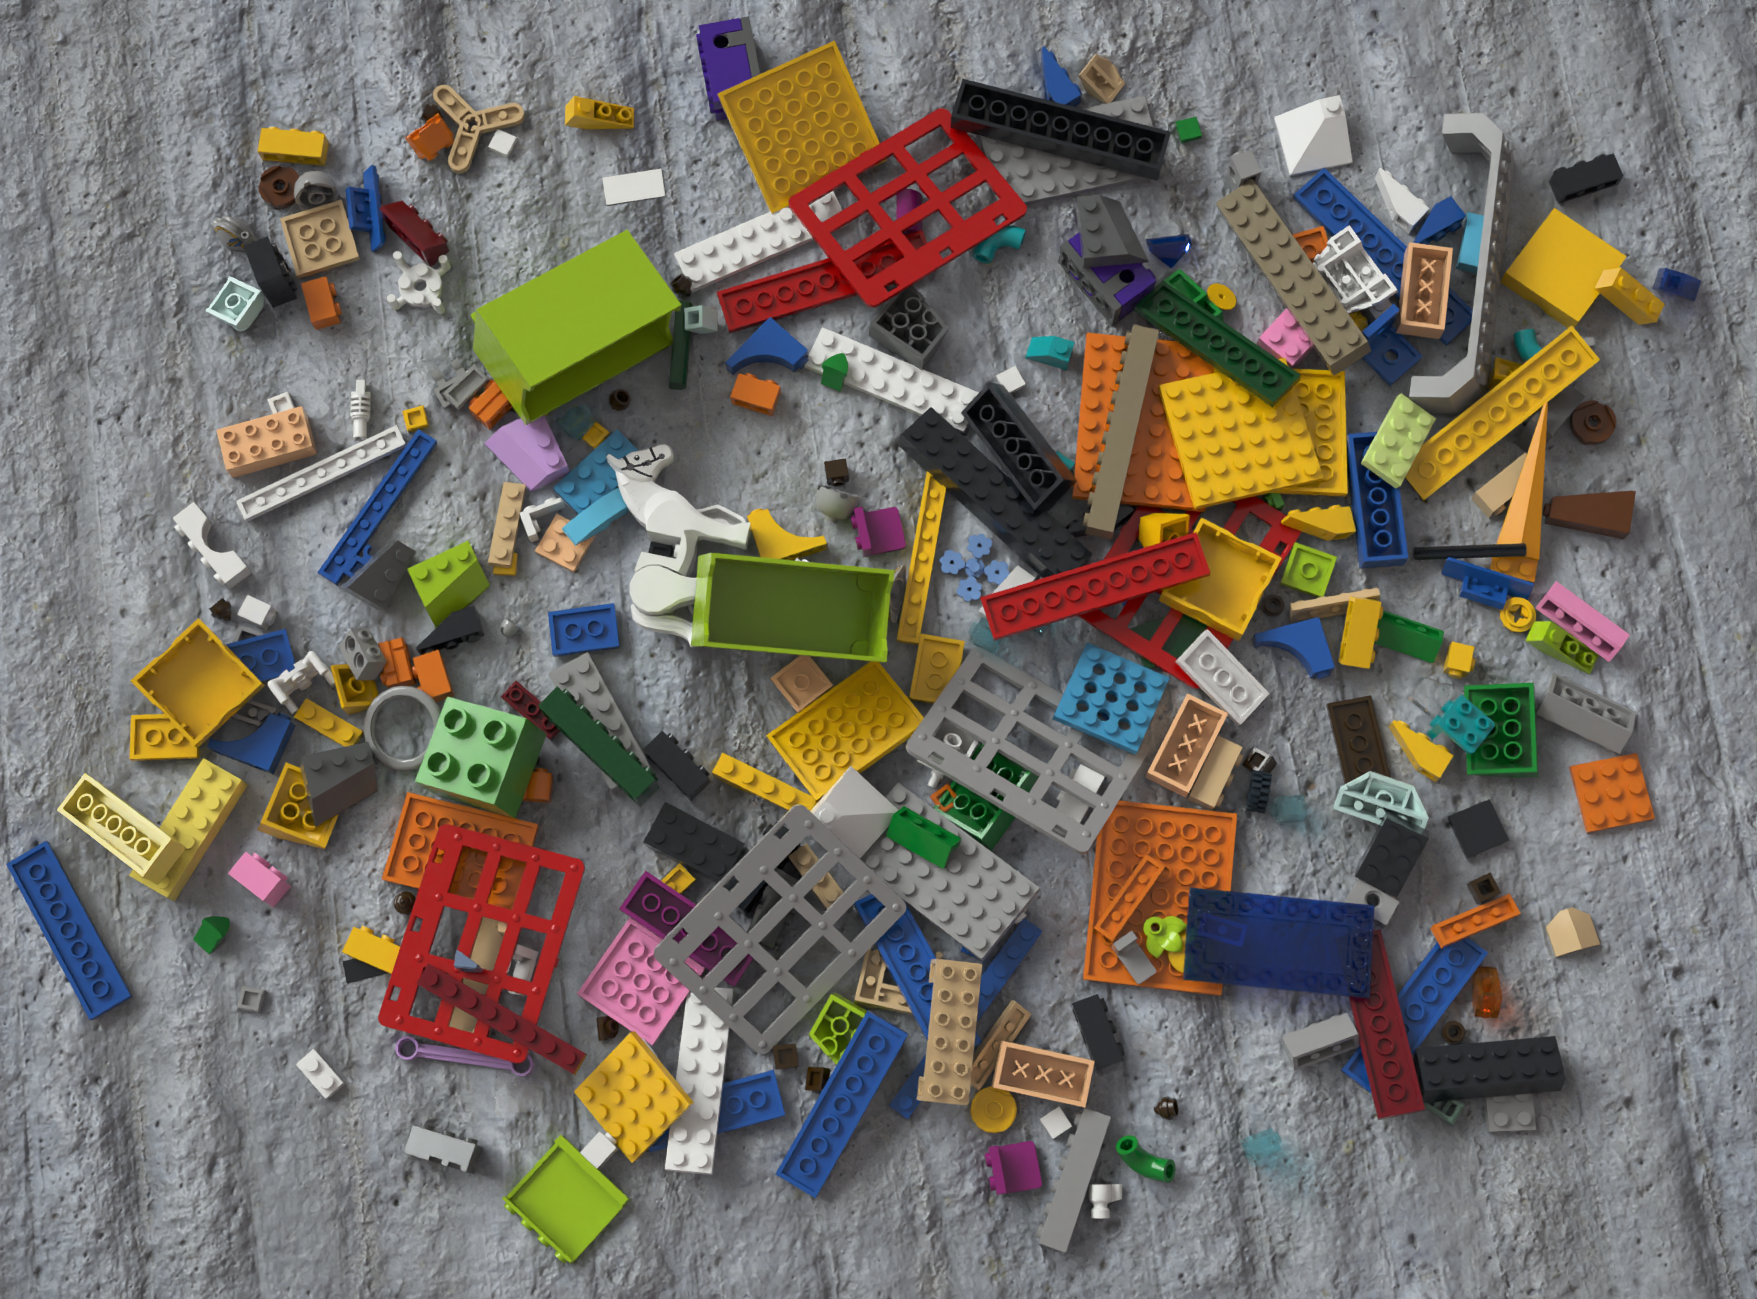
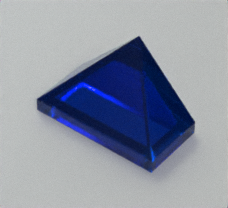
(1169, 248)

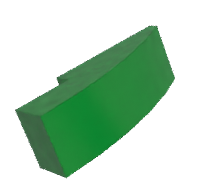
(1190, 289)

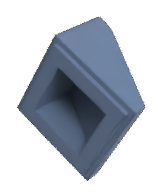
(465, 964)

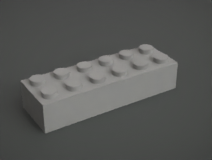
(588, 688)

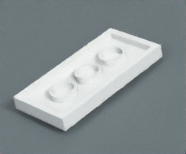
(1222, 677)

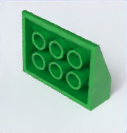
(1512, 743)
(977, 815)

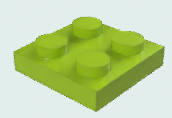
(1308, 570)

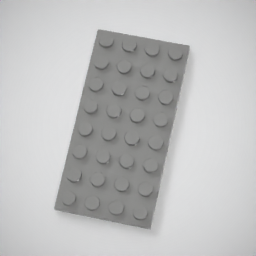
(1046, 176)
(969, 898)

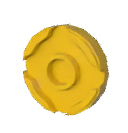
(993, 1110)

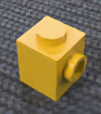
(1459, 660)

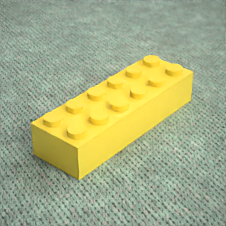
(196, 822)
(121, 829)

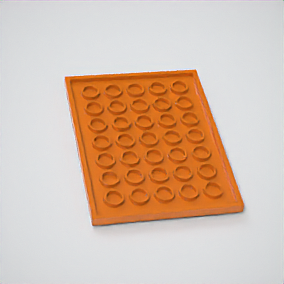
(1154, 465)
(1196, 853)

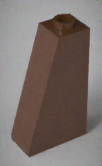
(1593, 513)

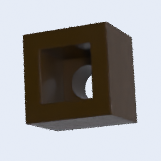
(836, 472)
(1486, 881)

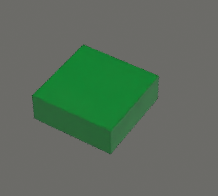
(1188, 129)

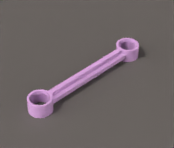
(459, 1056)

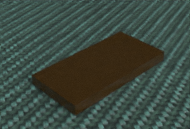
(1357, 738)

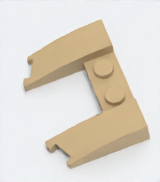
(873, 992)

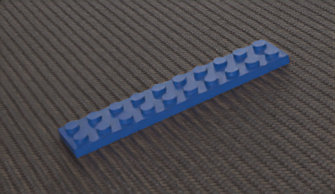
(1337, 208)

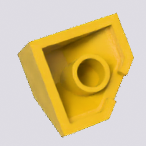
(1162, 527)

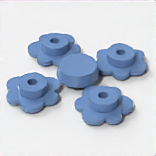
(974, 567)

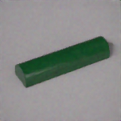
(680, 350)

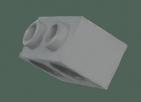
(362, 654)

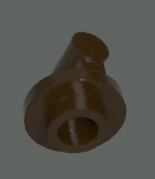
(606, 1028)

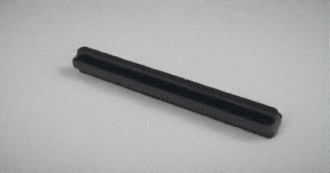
(1470, 551)

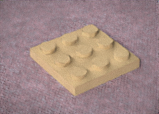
(319, 239)

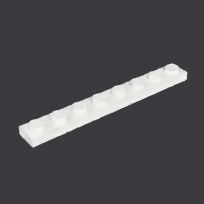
(321, 473)

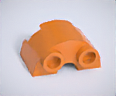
(430, 138)

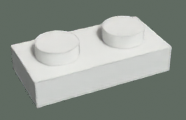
(320, 1074)

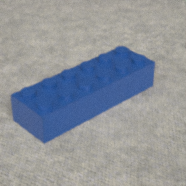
(1375, 510)

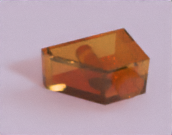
(1486, 992)

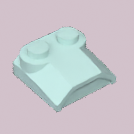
(237, 304)

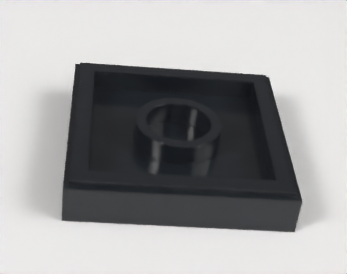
(1478, 828)

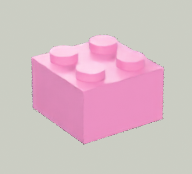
(1285, 340)
(256, 876)

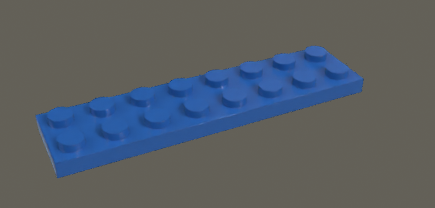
(69, 930)
(906, 958)
(1427, 996)
(842, 1104)

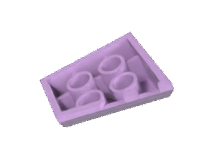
(529, 452)

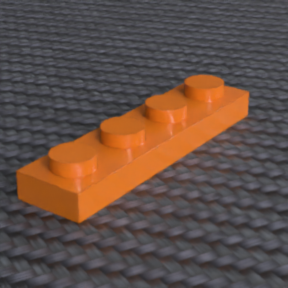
(1128, 898)
(1475, 920)

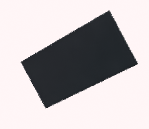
(358, 970)

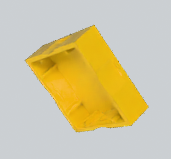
(1561, 268)
(1234, 587)
(198, 683)

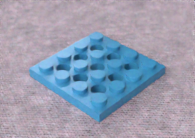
(1117, 712)

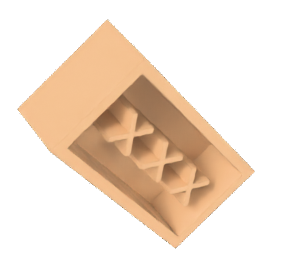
(1424, 290)
(266, 442)
(1186, 745)
(1042, 1073)

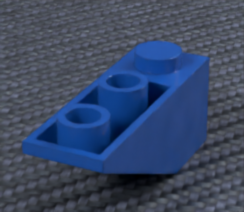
(1057, 81)
(1442, 218)

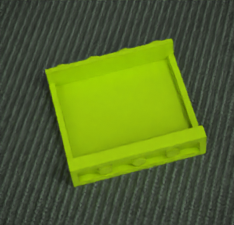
(566, 1200)

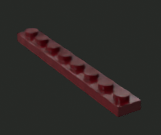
(502, 1019)

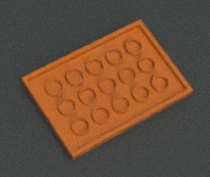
(416, 835)

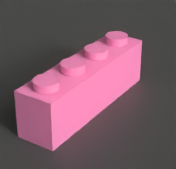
(1582, 621)

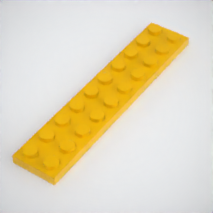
(1500, 411)

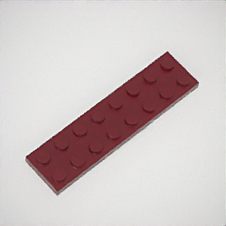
(1385, 1042)

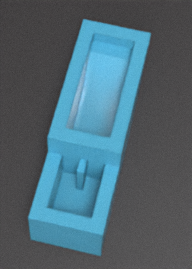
(1470, 243)
(596, 517)

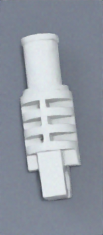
(360, 410)

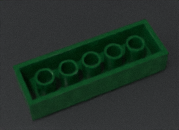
(598, 746)

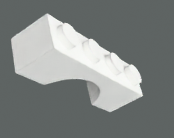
(228, 565)

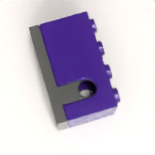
(726, 58)
(1111, 289)

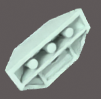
(1374, 794)

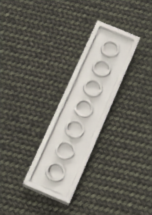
(749, 244)
(893, 379)
(702, 1077)

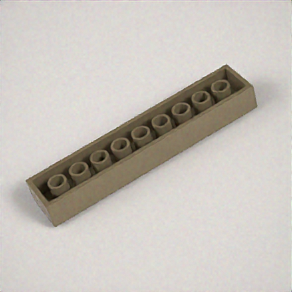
(1293, 277)

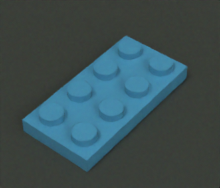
(594, 475)

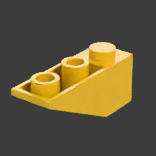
(595, 114)
(1326, 524)
(1424, 755)

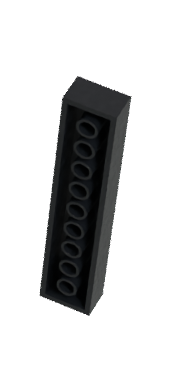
(1060, 129)
(991, 496)

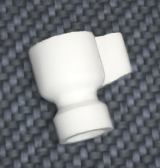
(1100, 1196)

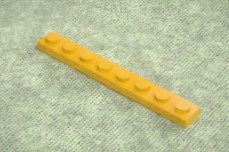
(921, 561)

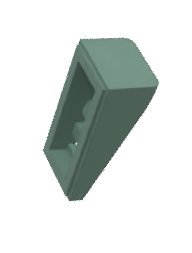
(1442, 1114)

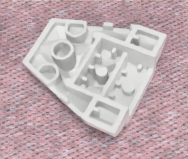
(1352, 273)

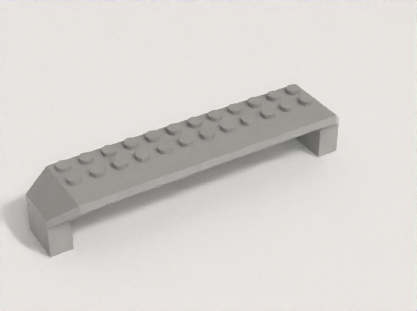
(1470, 377)

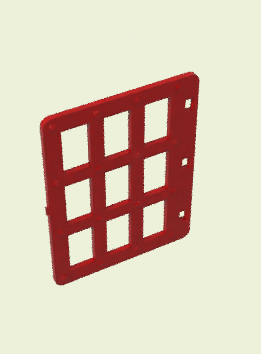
(927, 259)
(1151, 649)
(429, 905)

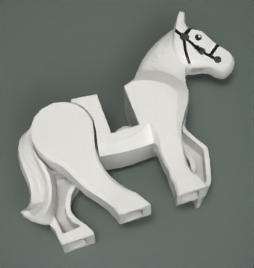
(662, 584)

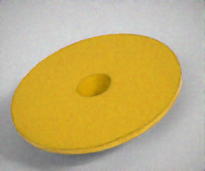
(1221, 296)

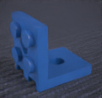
(1384, 339)

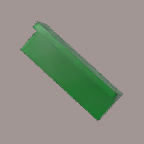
(1409, 637)
(922, 836)

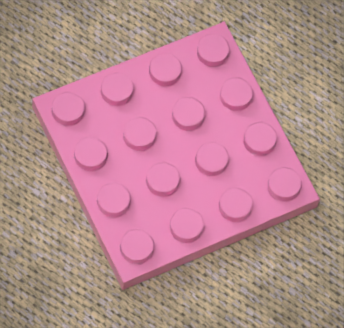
(634, 985)

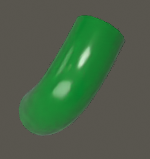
(1143, 1162)

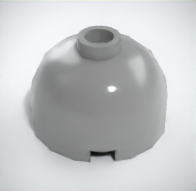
(314, 190)
(835, 503)

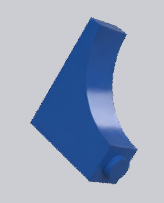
(772, 345)
(1305, 642)
(262, 748)

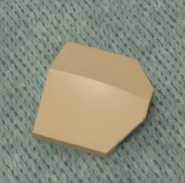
(1101, 79)
(1571, 932)

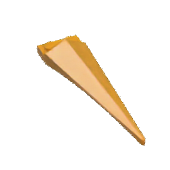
(1525, 510)

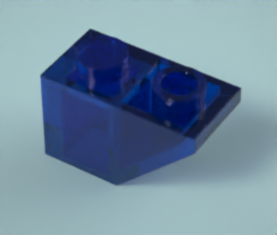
(1676, 284)

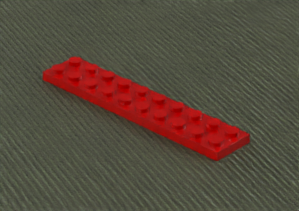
(802, 287)
(1095, 586)

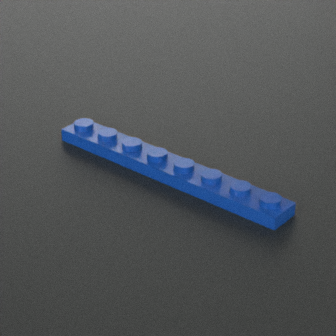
(377, 506)

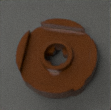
(268, 186)
(1596, 411)

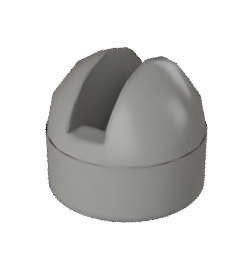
(508, 628)

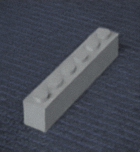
(1074, 1179)

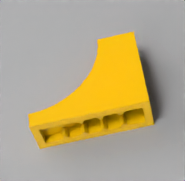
(779, 544)

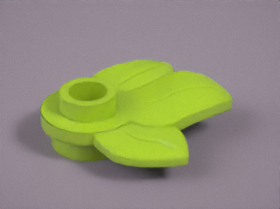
(1167, 936)

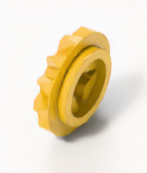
(1526, 611)

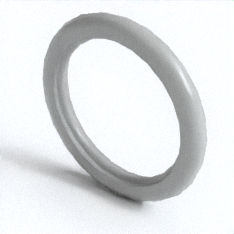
(369, 721)

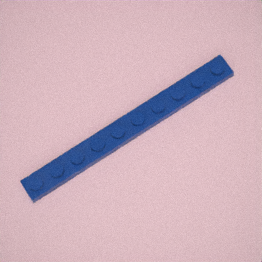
(991, 984)

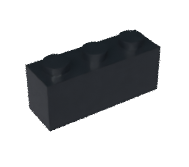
(1585, 177)
(677, 764)
(1097, 1032)

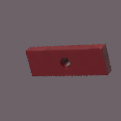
(522, 702)

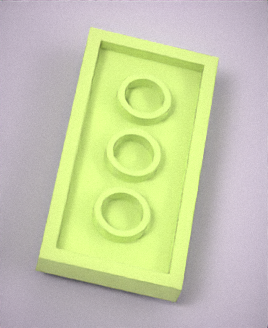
(1398, 440)

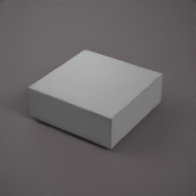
(251, 999)

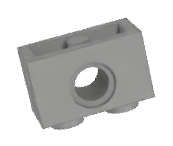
(1242, 169)
(1385, 902)

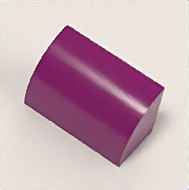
(906, 202)

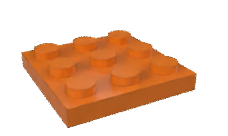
(1611, 793)

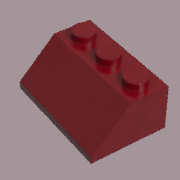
(414, 231)

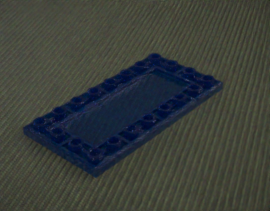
(1278, 943)

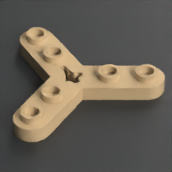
(486, 120)

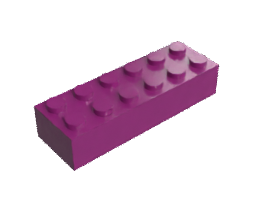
(662, 908)

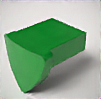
(835, 371)
(212, 932)

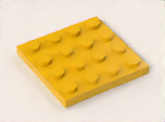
(633, 1096)

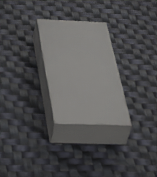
(466, 387)

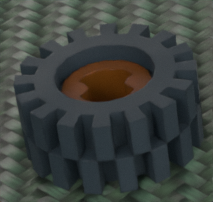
(1259, 791)

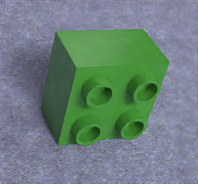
(481, 757)

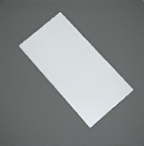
(633, 186)

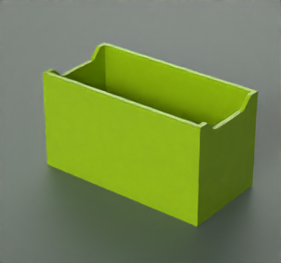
(575, 326)
(791, 607)

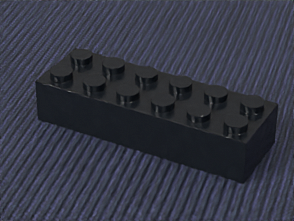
(1018, 447)
(1489, 1069)

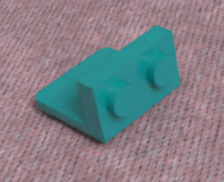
(1462, 724)

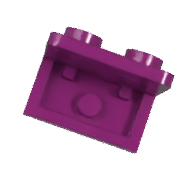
(878, 531)
(1013, 1168)

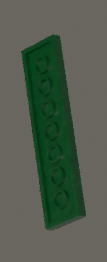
(1217, 343)

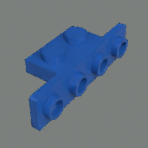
(364, 208)
(1485, 584)

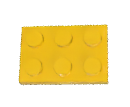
(935, 666)
(158, 739)

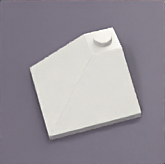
(1315, 136)
(855, 811)

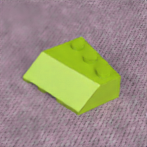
(449, 581)
(836, 1025)

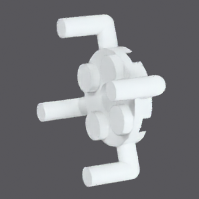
(412, 276)
(299, 679)

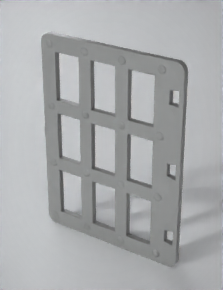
(982, 781)
(750, 872)

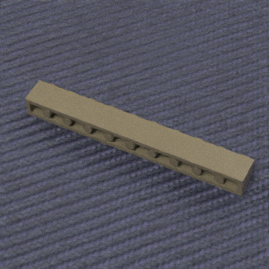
(1122, 432)

